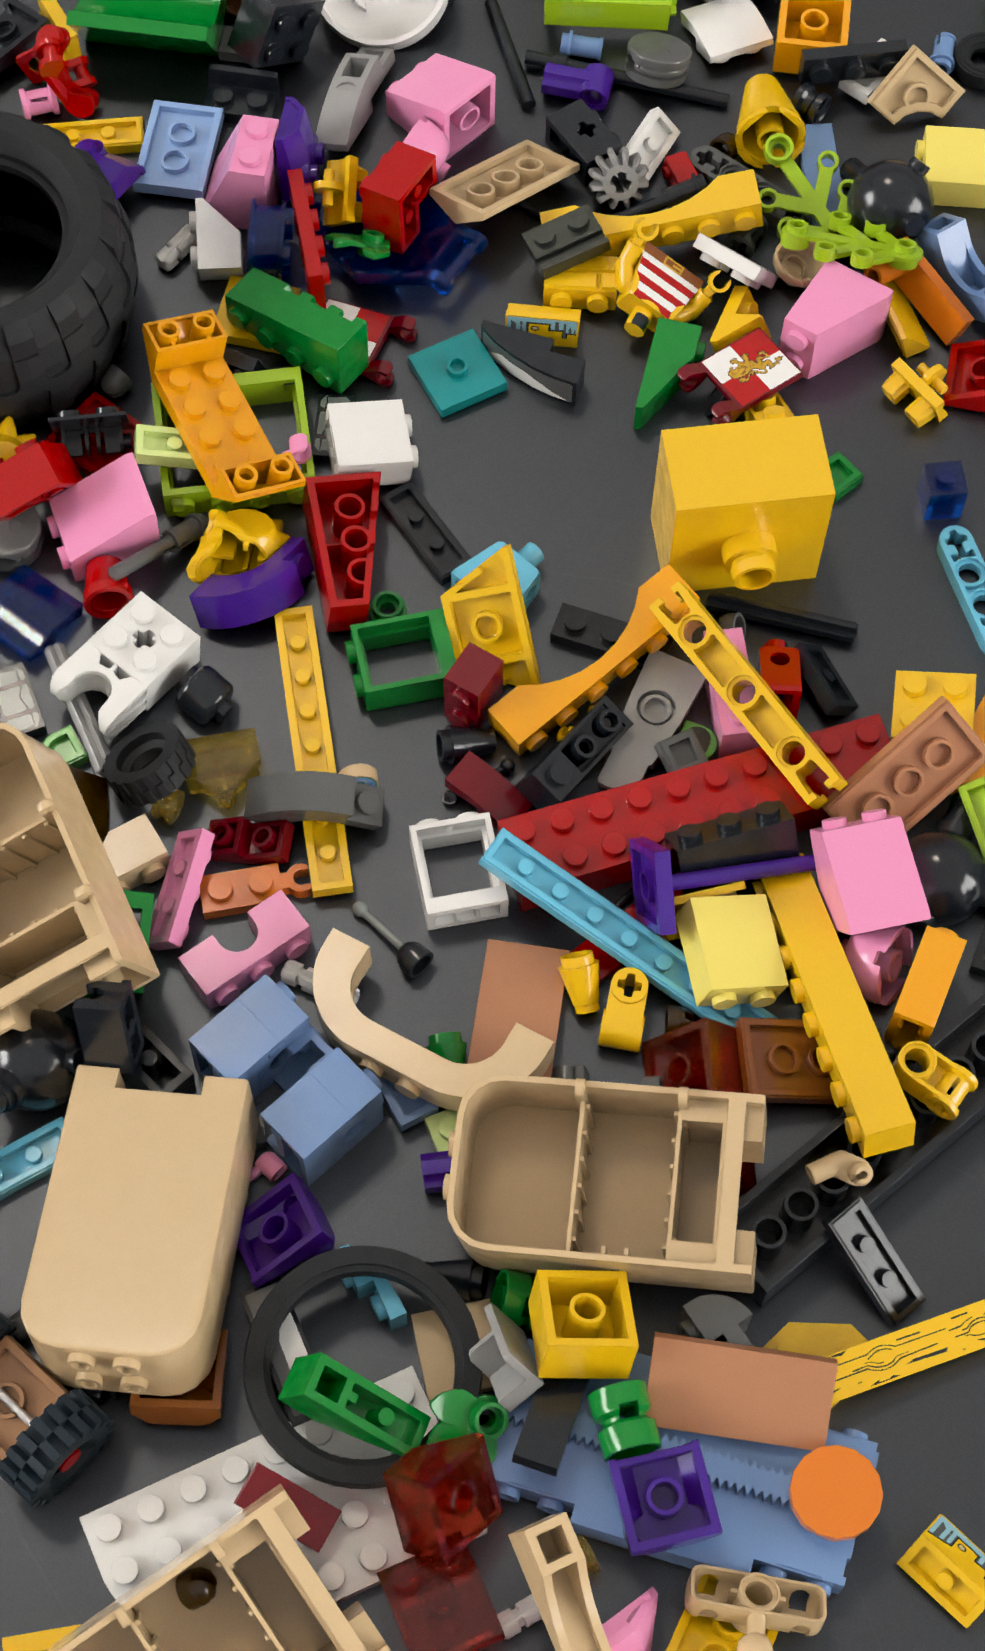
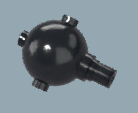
(890, 195)
(949, 868)
(39, 1063)

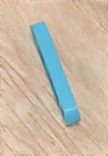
(970, 559)

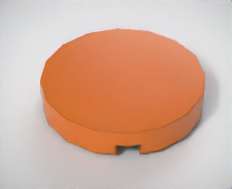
(835, 1493)

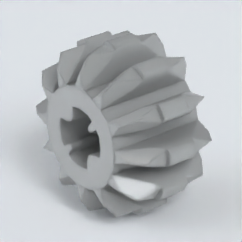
(626, 188)

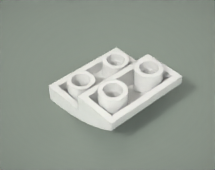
(726, 29)

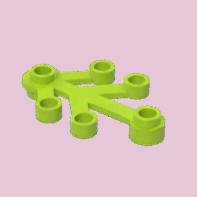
(812, 201)
(864, 252)

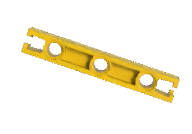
(765, 714)

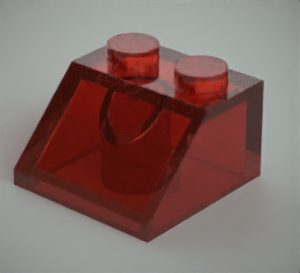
(443, 1496)
(441, 1604)

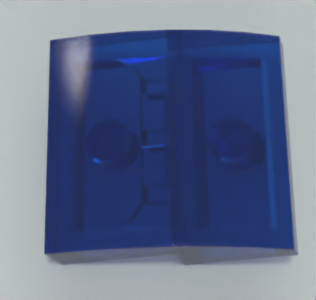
(33, 612)

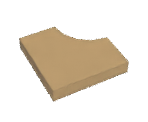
(915, 86)

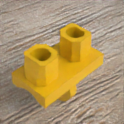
(339, 191)
(927, 402)

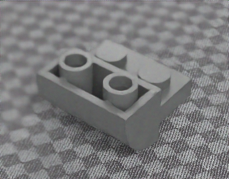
(715, 1319)

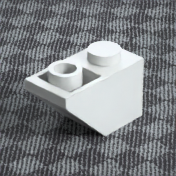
(218, 244)

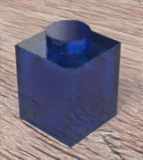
(942, 490)

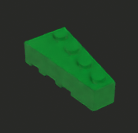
(300, 329)

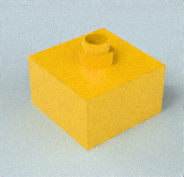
(742, 502)

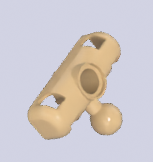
(755, 1604)

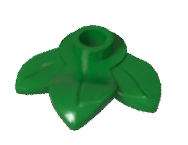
(368, 244)
(460, 1416)

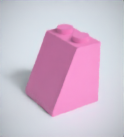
(447, 93)
(245, 170)
(834, 318)
(103, 516)
(867, 873)

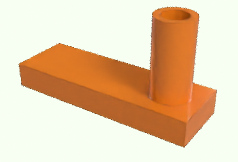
(929, 296)

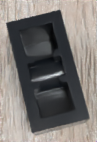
(580, 136)

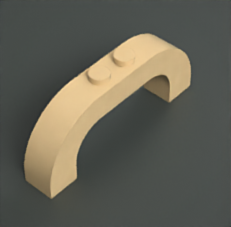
(388, 1055)

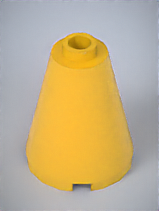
(763, 113)

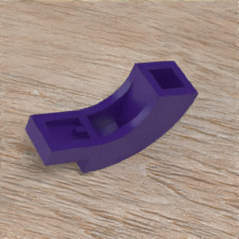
(255, 594)

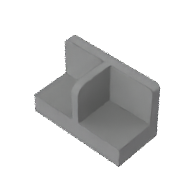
(506, 1360)

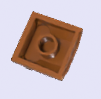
(193, 1408)

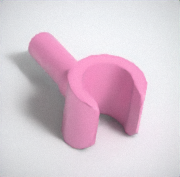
(299, 448)
(270, 1166)

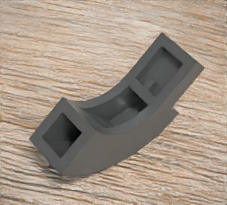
(314, 797)

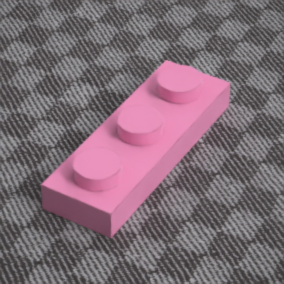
(180, 889)

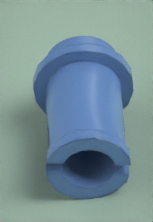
(581, 45)
(944, 51)

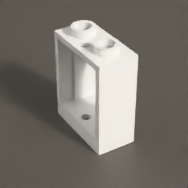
(464, 906)

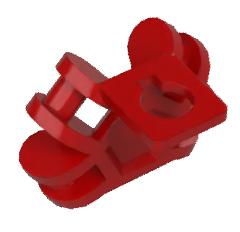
(49, 49)

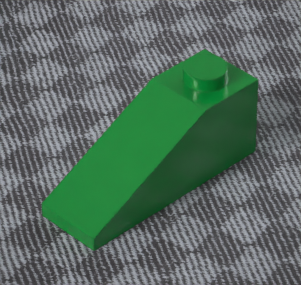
(672, 347)
(352, 1404)

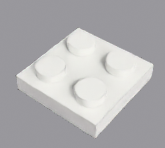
(726, 258)

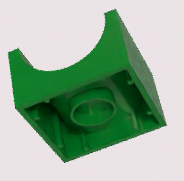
(154, 24)

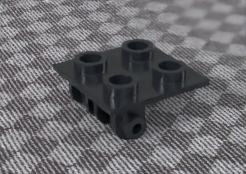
(106, 420)

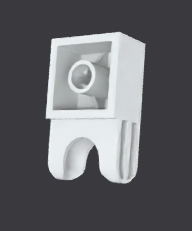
(130, 661)

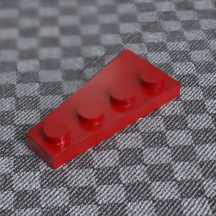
(310, 246)

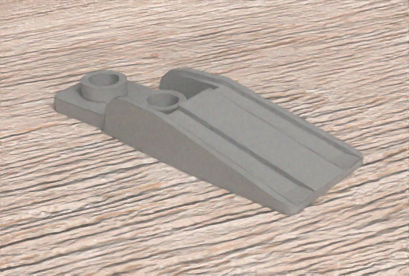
(658, 710)

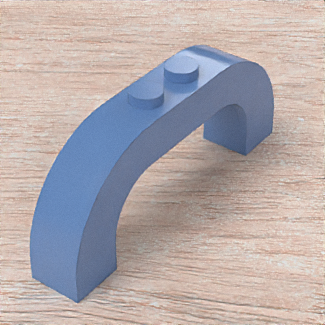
(951, 252)

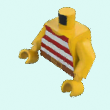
(657, 285)

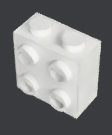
(371, 439)

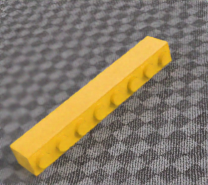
(837, 1016)

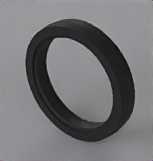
(288, 1292)

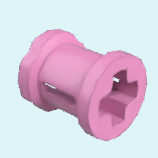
(38, 101)

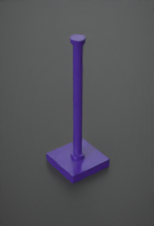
(655, 882)

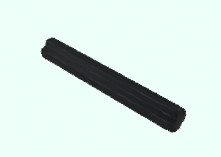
(782, 616)

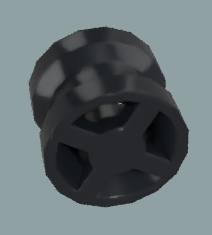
(811, 104)

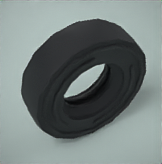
(964, 68)

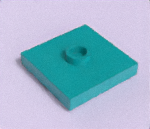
(457, 373)

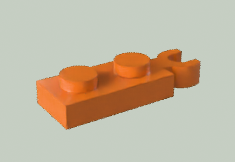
(245, 888)

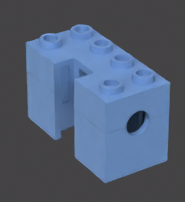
(325, 1097)

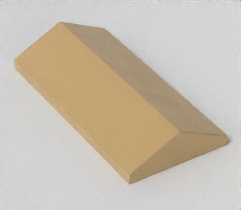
(501, 182)

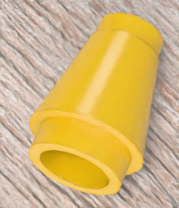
(581, 980)

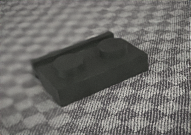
(566, 241)

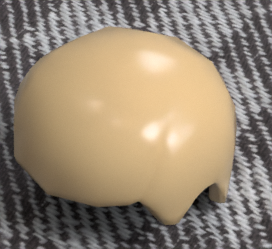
(796, 267)

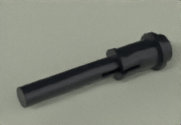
(671, 197)

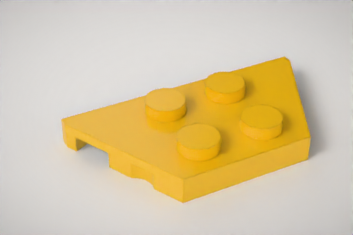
(491, 614)

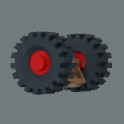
(43, 1426)

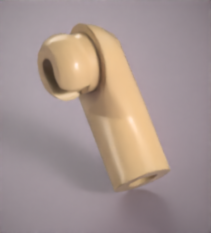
(842, 1166)

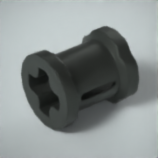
(745, 239)

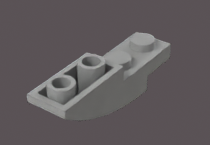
(350, 95)

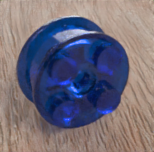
(267, 238)

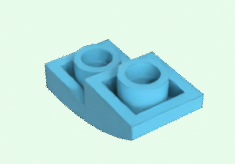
(384, 1302)

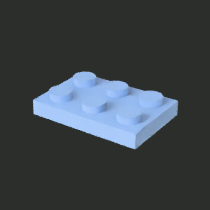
(179, 149)

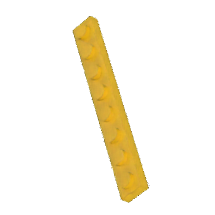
(312, 743)

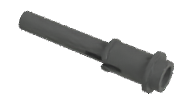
(172, 541)

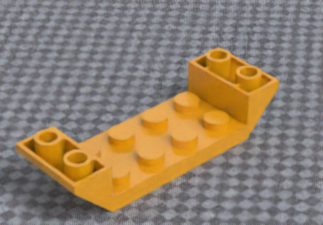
(212, 411)

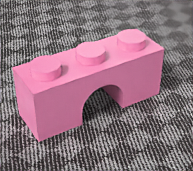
(221, 974)

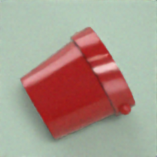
(103, 595)

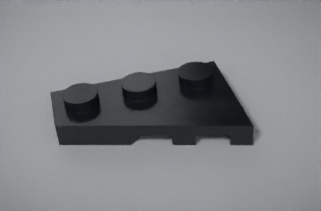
(18, 31)

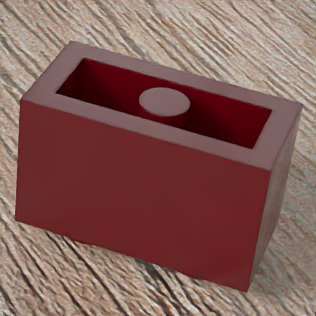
(472, 687)

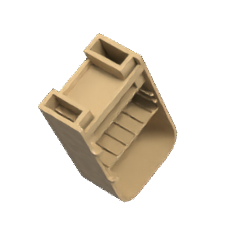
(58, 891)
(605, 1179)
(140, 1233)
(261, 1603)

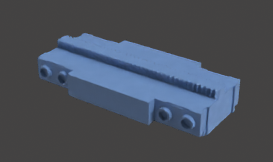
(745, 1478)

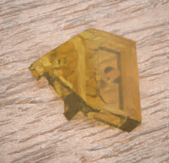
(224, 764)

